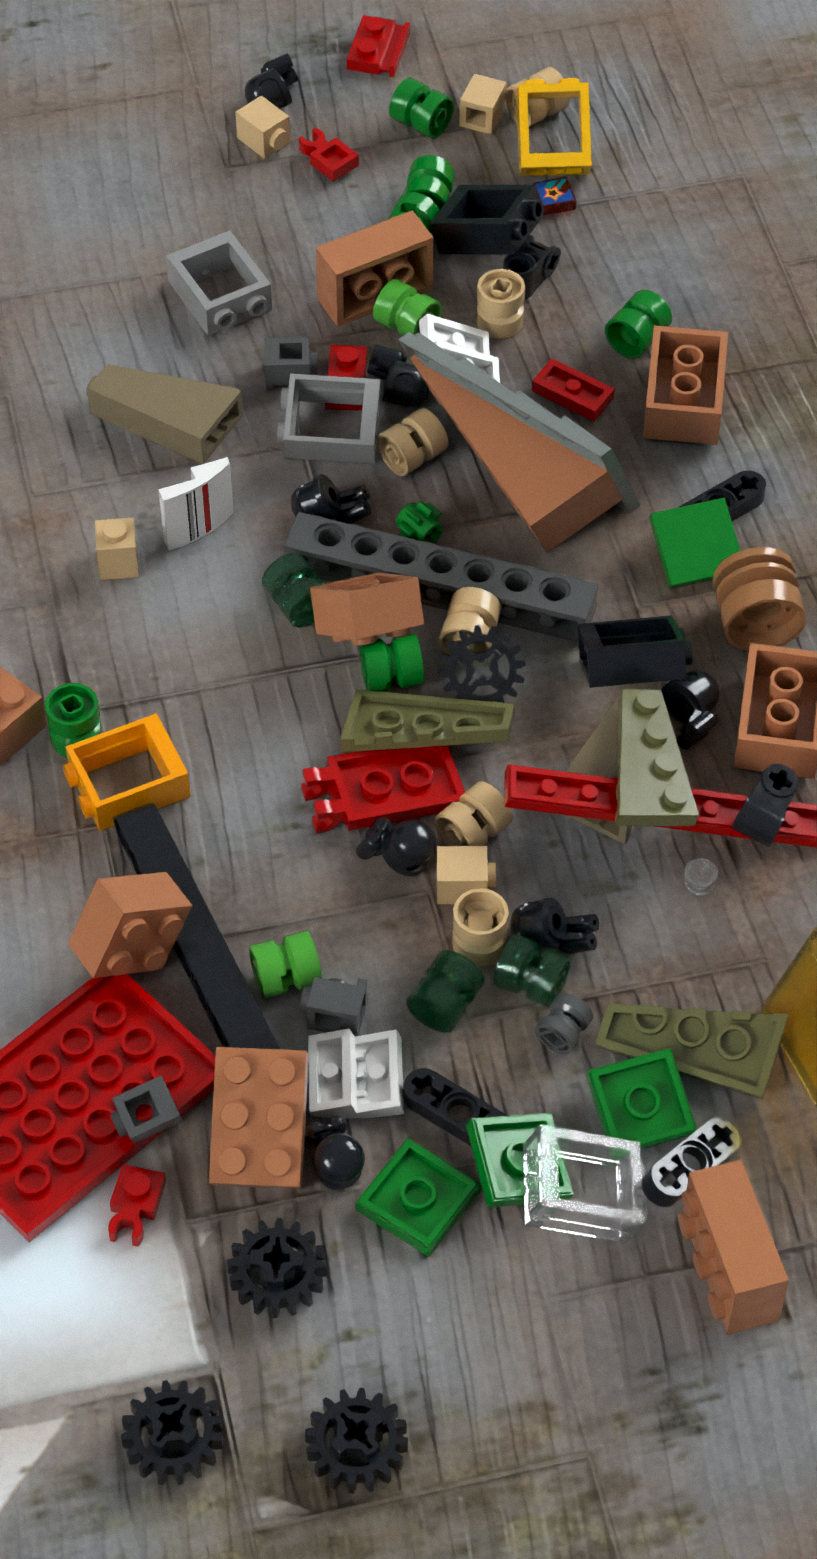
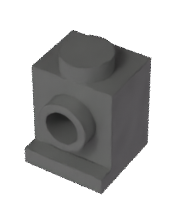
(287, 357)
(334, 1005)
(149, 1094)

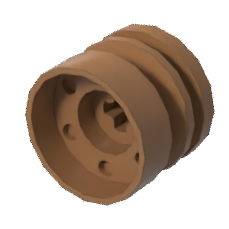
(759, 598)

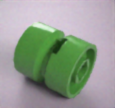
(402, 307)
(284, 964)

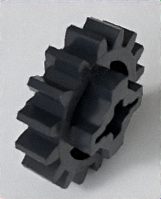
(467, 656)
(255, 1263)
(176, 1451)
(354, 1460)

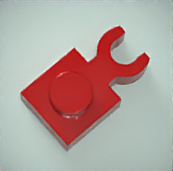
(330, 158)
(134, 1198)

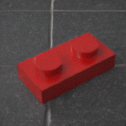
(347, 362)
(573, 389)

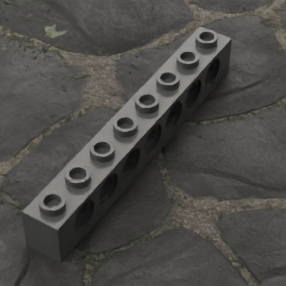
(527, 595)

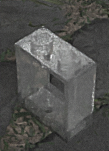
(541, 1184)

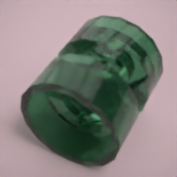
(289, 586)
(517, 970)
(443, 995)

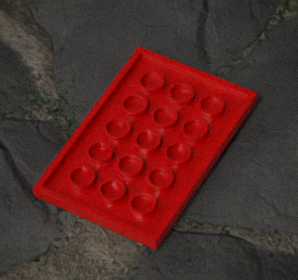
(61, 1091)

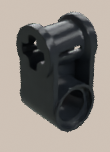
(533, 263)
(766, 806)

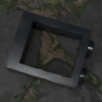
(461, 231)
(633, 651)

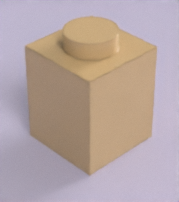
(482, 104)
(263, 127)
(116, 548)
(462, 870)

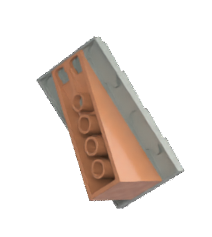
(543, 463)

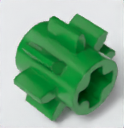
(420, 522)

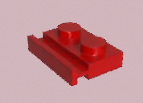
(378, 46)

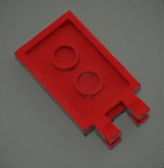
(381, 784)

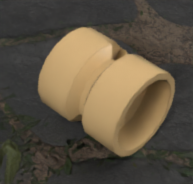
(537, 108)
(500, 303)
(411, 443)
(469, 608)
(474, 818)
(480, 926)

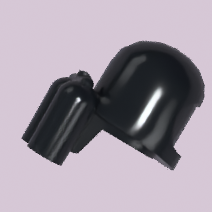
(273, 82)
(402, 380)
(324, 499)
(691, 703)
(403, 847)
(550, 927)
(337, 1156)

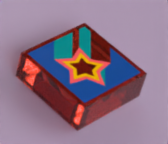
(556, 195)

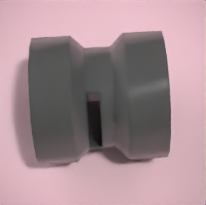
(565, 1021)

